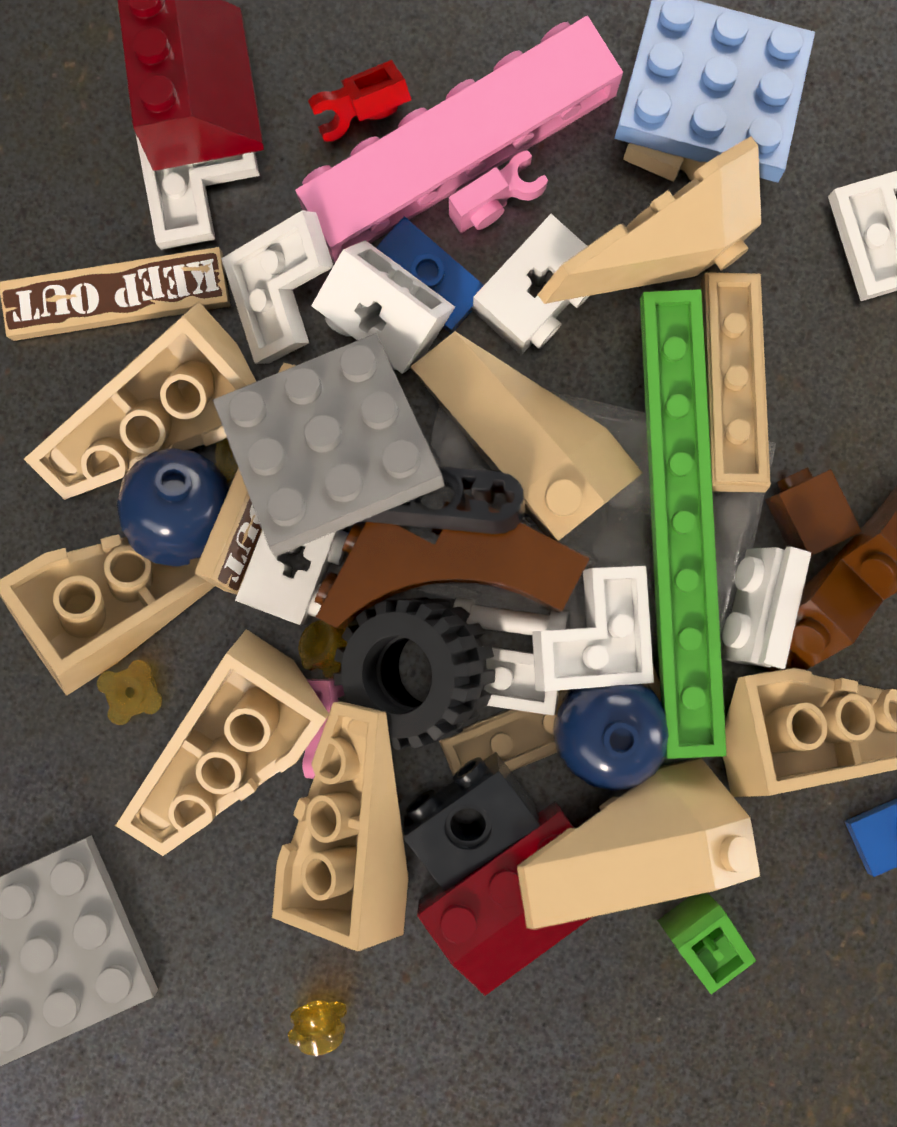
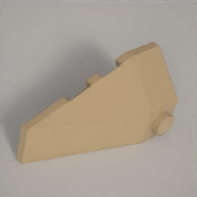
(673, 235)
(148, 407)
(523, 430)
(95, 605)
(806, 732)
(236, 736)
(649, 846)
(347, 856)

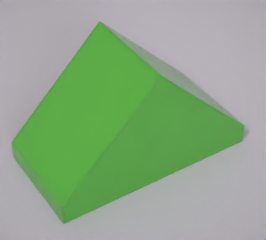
(707, 940)

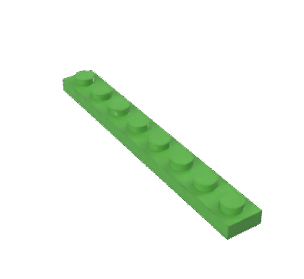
(683, 523)

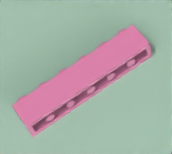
(462, 137)

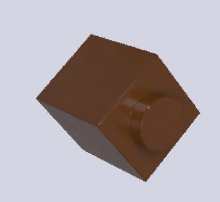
(812, 511)

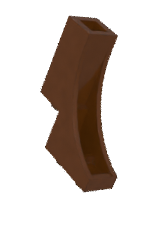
(394, 560)
(846, 591)

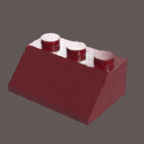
(189, 80)
(483, 915)

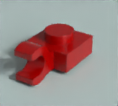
(367, 95)

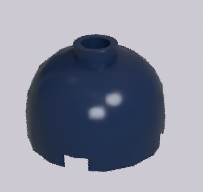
(171, 505)
(612, 734)

